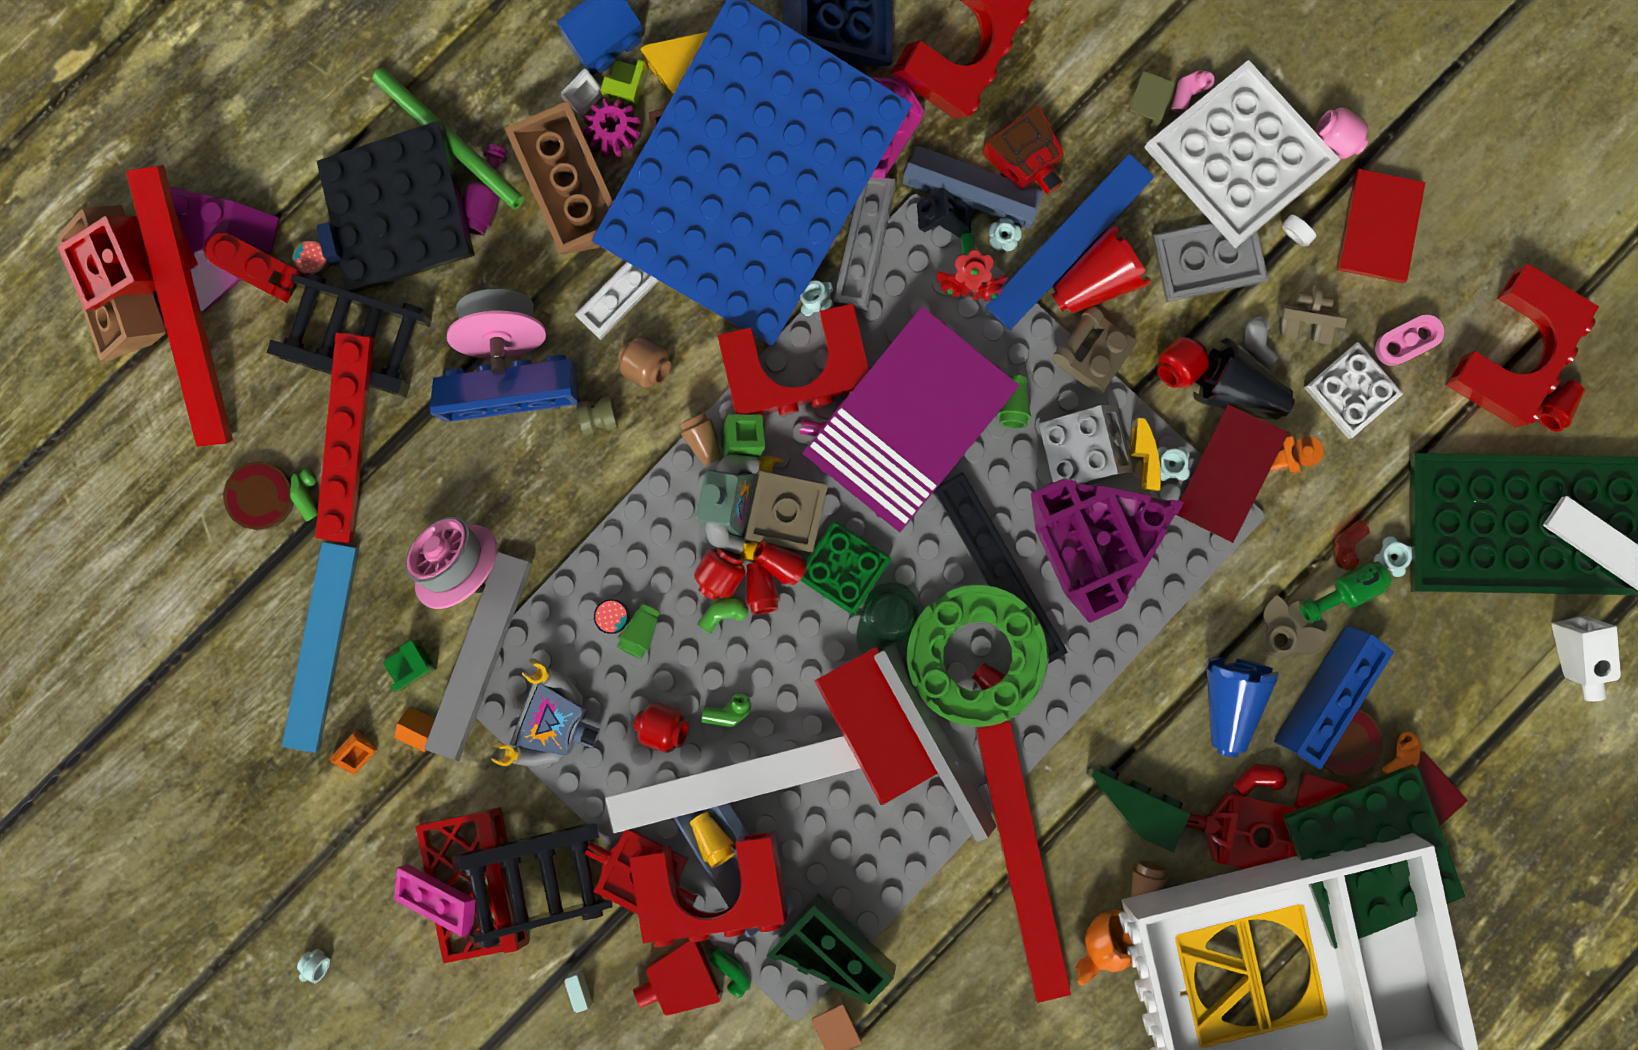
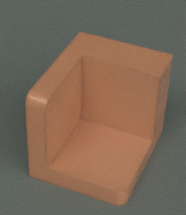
(837, 1028)

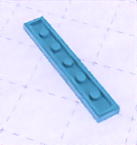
(320, 647)

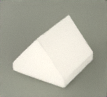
(582, 92)

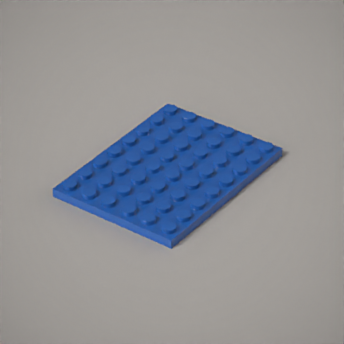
(751, 170)

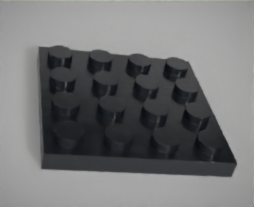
(395, 207)

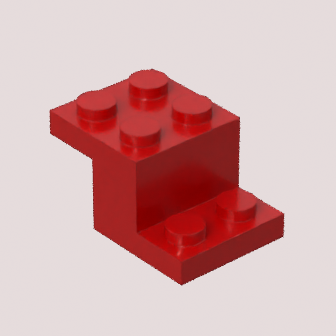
(111, 260)

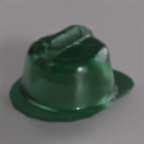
(887, 618)

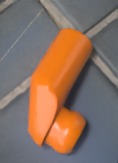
(1406, 752)

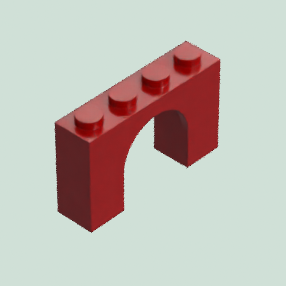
(958, 87)
(1562, 321)
(757, 394)
(668, 916)

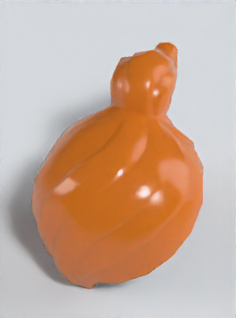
(1105, 947)

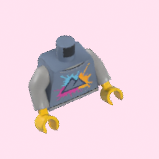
(548, 721)

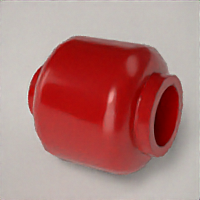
(1182, 363)
(719, 573)
(661, 727)

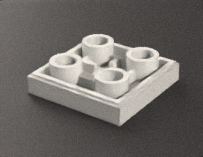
(1353, 390)

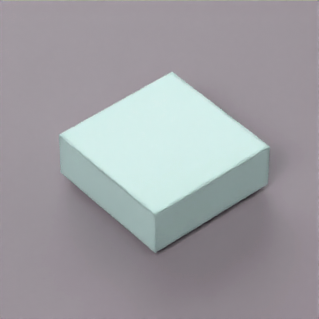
(578, 991)

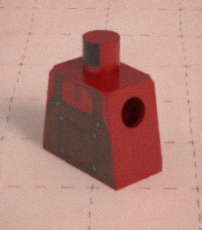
(1027, 152)

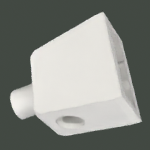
(1588, 654)

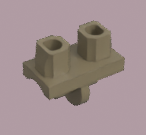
(1325, 321)

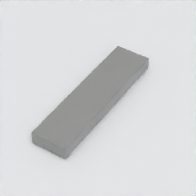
(865, 244)

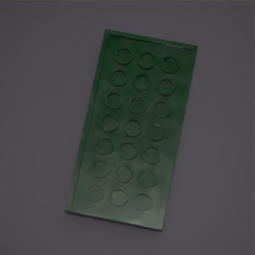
(1484, 517)

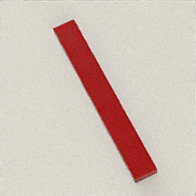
(179, 305)
(1023, 862)

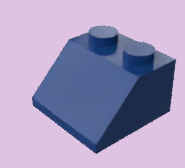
(600, 32)

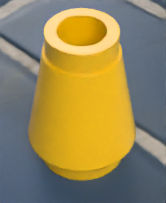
(712, 840)

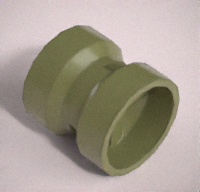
(599, 415)

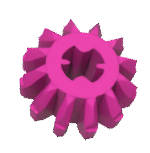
(599, 126)

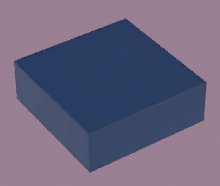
(329, 242)

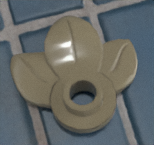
(1291, 624)

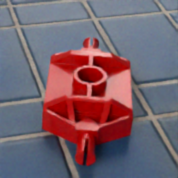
(1231, 830)

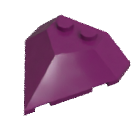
(205, 215)
(1099, 540)

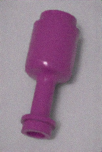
(479, 200)

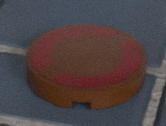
(258, 496)
(1357, 747)

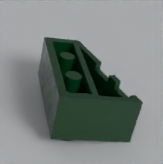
(834, 951)

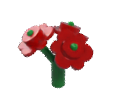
(971, 273)

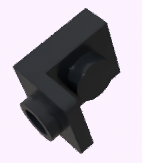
(944, 210)

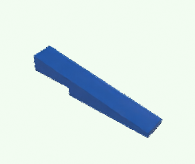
(1070, 241)

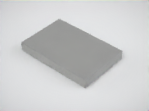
(1204, 262)

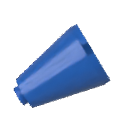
(1237, 701)

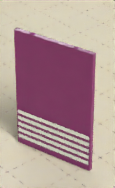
(911, 419)

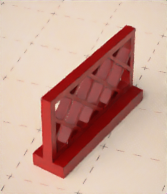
(490, 832)

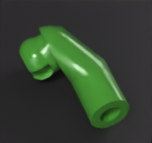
(300, 493)

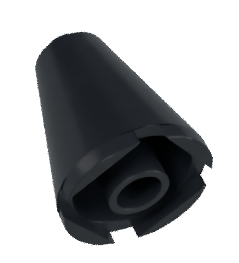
(1244, 383)

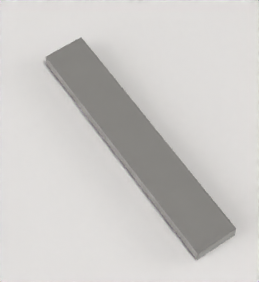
(478, 657)
(936, 744)

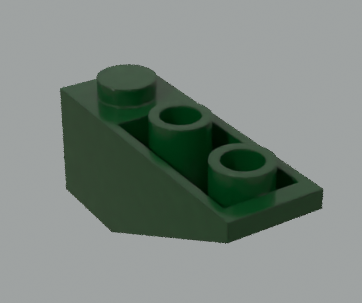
(1147, 816)

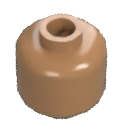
(644, 362)

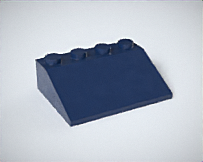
(849, 29)

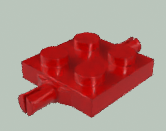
(616, 874)

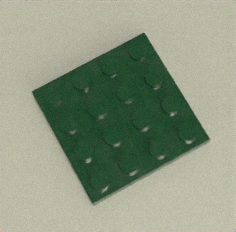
(1365, 815)

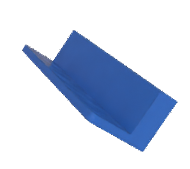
(1334, 696)

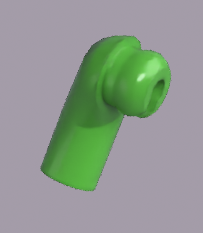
(723, 609)
(730, 714)

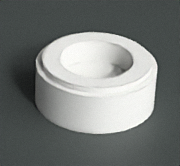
(1298, 230)

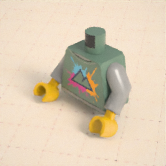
(727, 501)

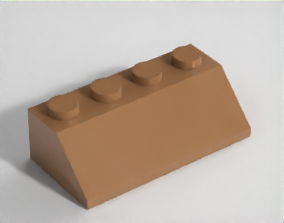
(562, 176)
(126, 321)

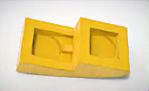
(1144, 445)

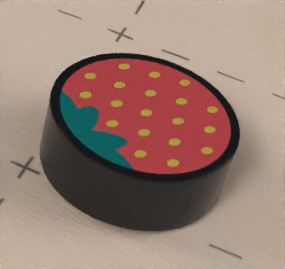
(611, 616)

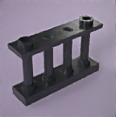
(322, 360)
(509, 857)

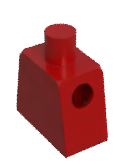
(679, 980)

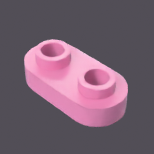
(1408, 341)

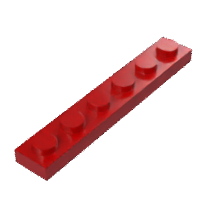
(344, 437)

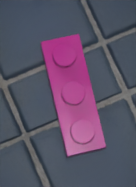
(435, 900)

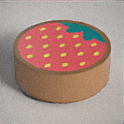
(309, 258)

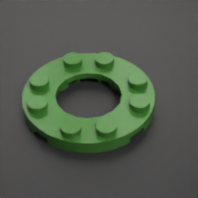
(930, 639)

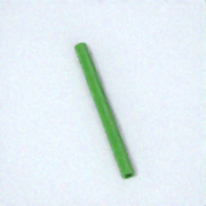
(458, 147)

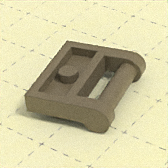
(1104, 356)

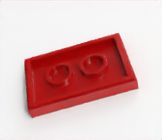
(1381, 226)

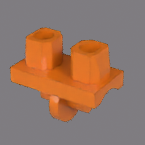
(1305, 452)

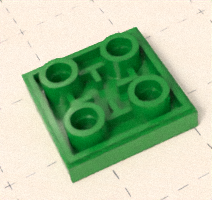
(844, 567)

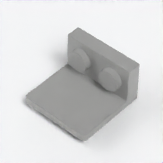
(1086, 445)

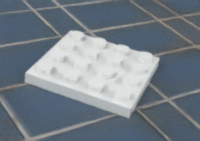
(1242, 153)

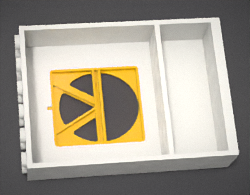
(1367, 994)

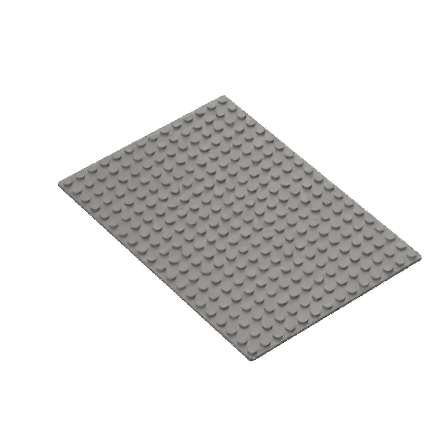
(645, 552)

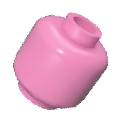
(1343, 132)

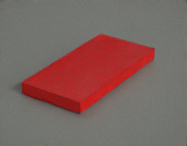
(875, 727)

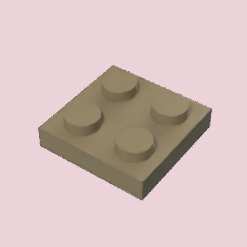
(785, 510)

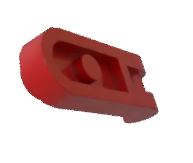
(249, 264)

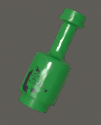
(1351, 589)

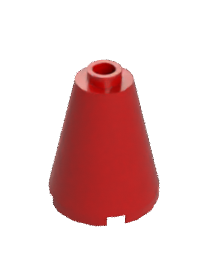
(1101, 274)

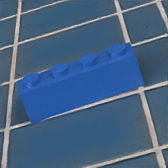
(518, 390)

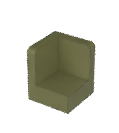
(1151, 97)

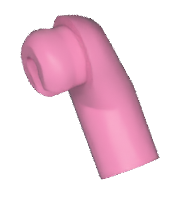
(1191, 86)

